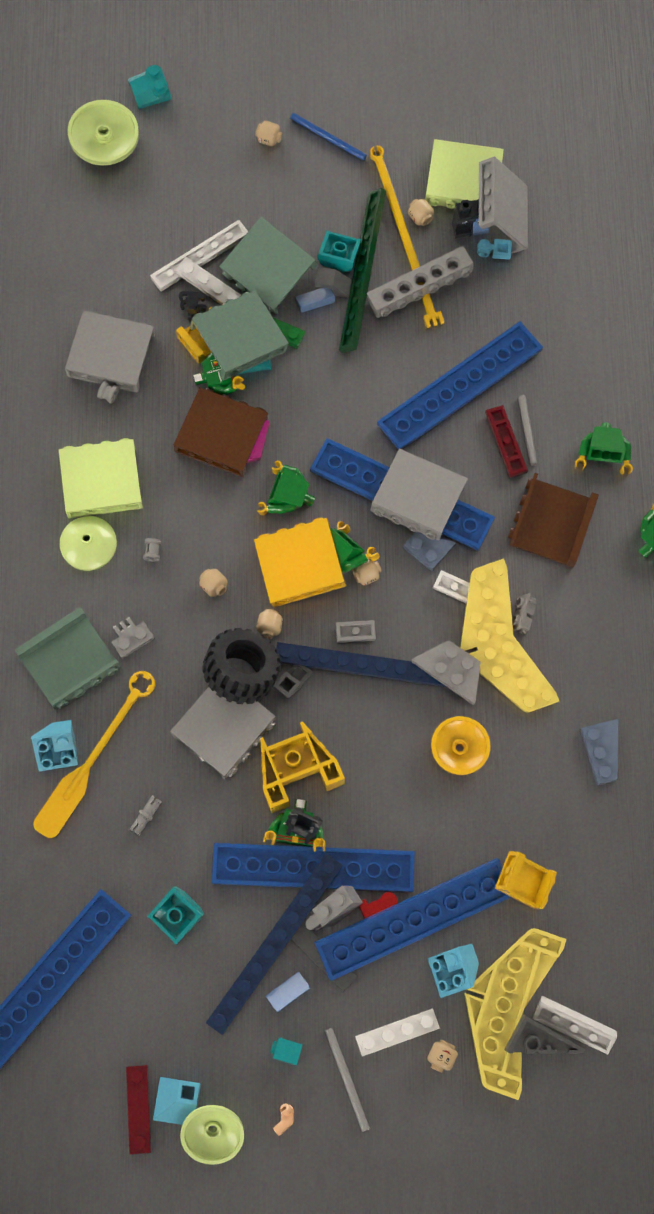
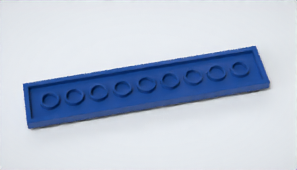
(459, 385)
(366, 475)
(294, 865)
(410, 920)
(58, 971)

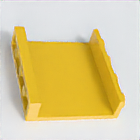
(299, 562)

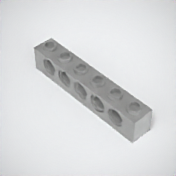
(408, 281)

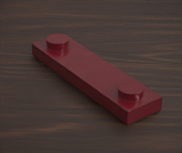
(506, 441)
(138, 1109)

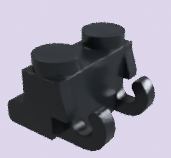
(192, 303)
(303, 824)

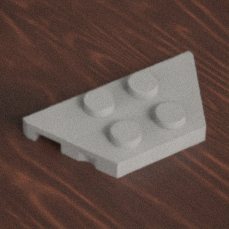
(452, 668)

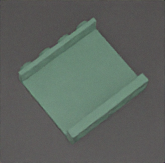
(267, 263)
(240, 334)
(67, 659)

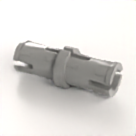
(145, 815)

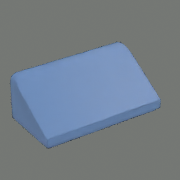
(315, 299)
(288, 992)

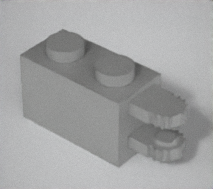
(334, 908)

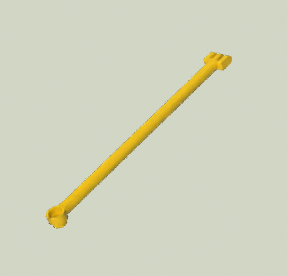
(431, 315)

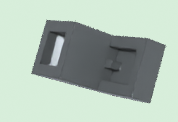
(333, 280)
(293, 680)

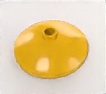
(462, 732)

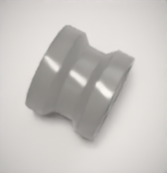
(108, 392)

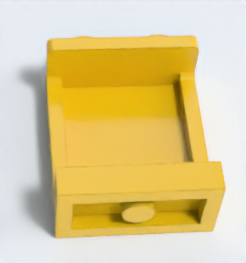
(193, 343)
(525, 880)

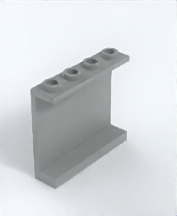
(503, 202)
(109, 350)
(418, 494)
(223, 730)

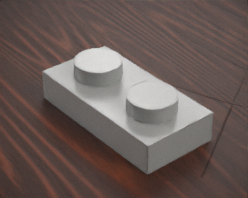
(355, 631)

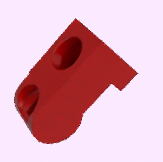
(387, 900)

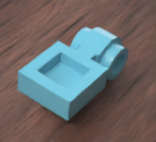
(500, 248)

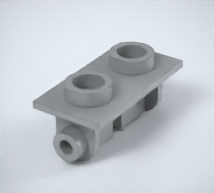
(524, 606)

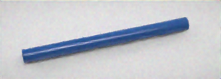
(328, 136)

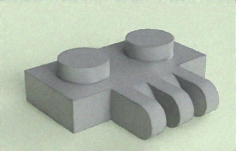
(131, 637)

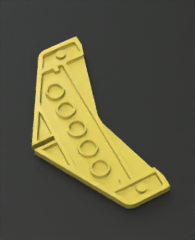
(490, 631)
(506, 992)

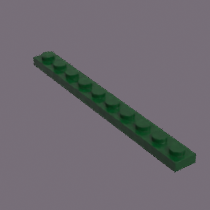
(362, 271)

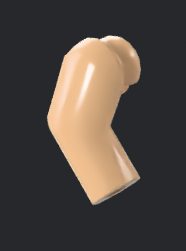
(287, 1119)

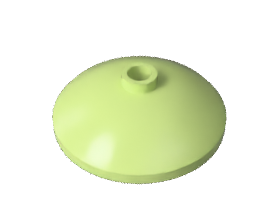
(92, 553)
(212, 1144)

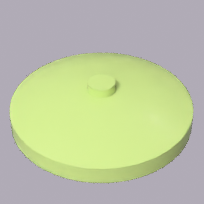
(103, 132)

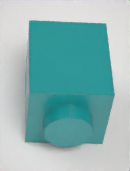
(286, 1051)

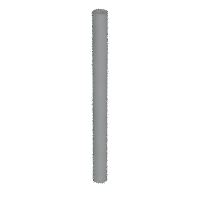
(347, 1079)

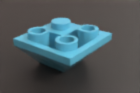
(55, 746)
(454, 969)
(176, 1100)

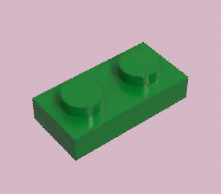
(292, 334)

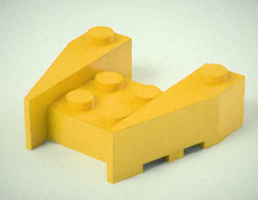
(293, 761)

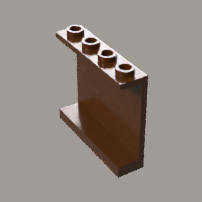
(220, 431)
(552, 521)

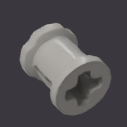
(152, 549)

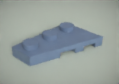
(602, 750)

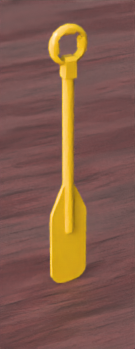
(74, 785)

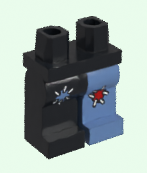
(467, 218)

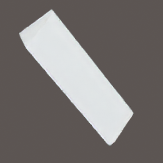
(575, 1025)

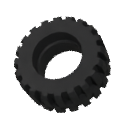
(234, 684)

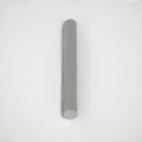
(527, 430)

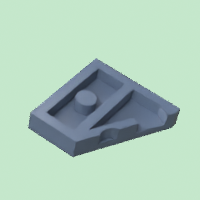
(428, 551)

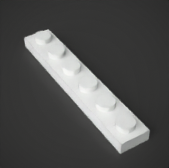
(201, 254)

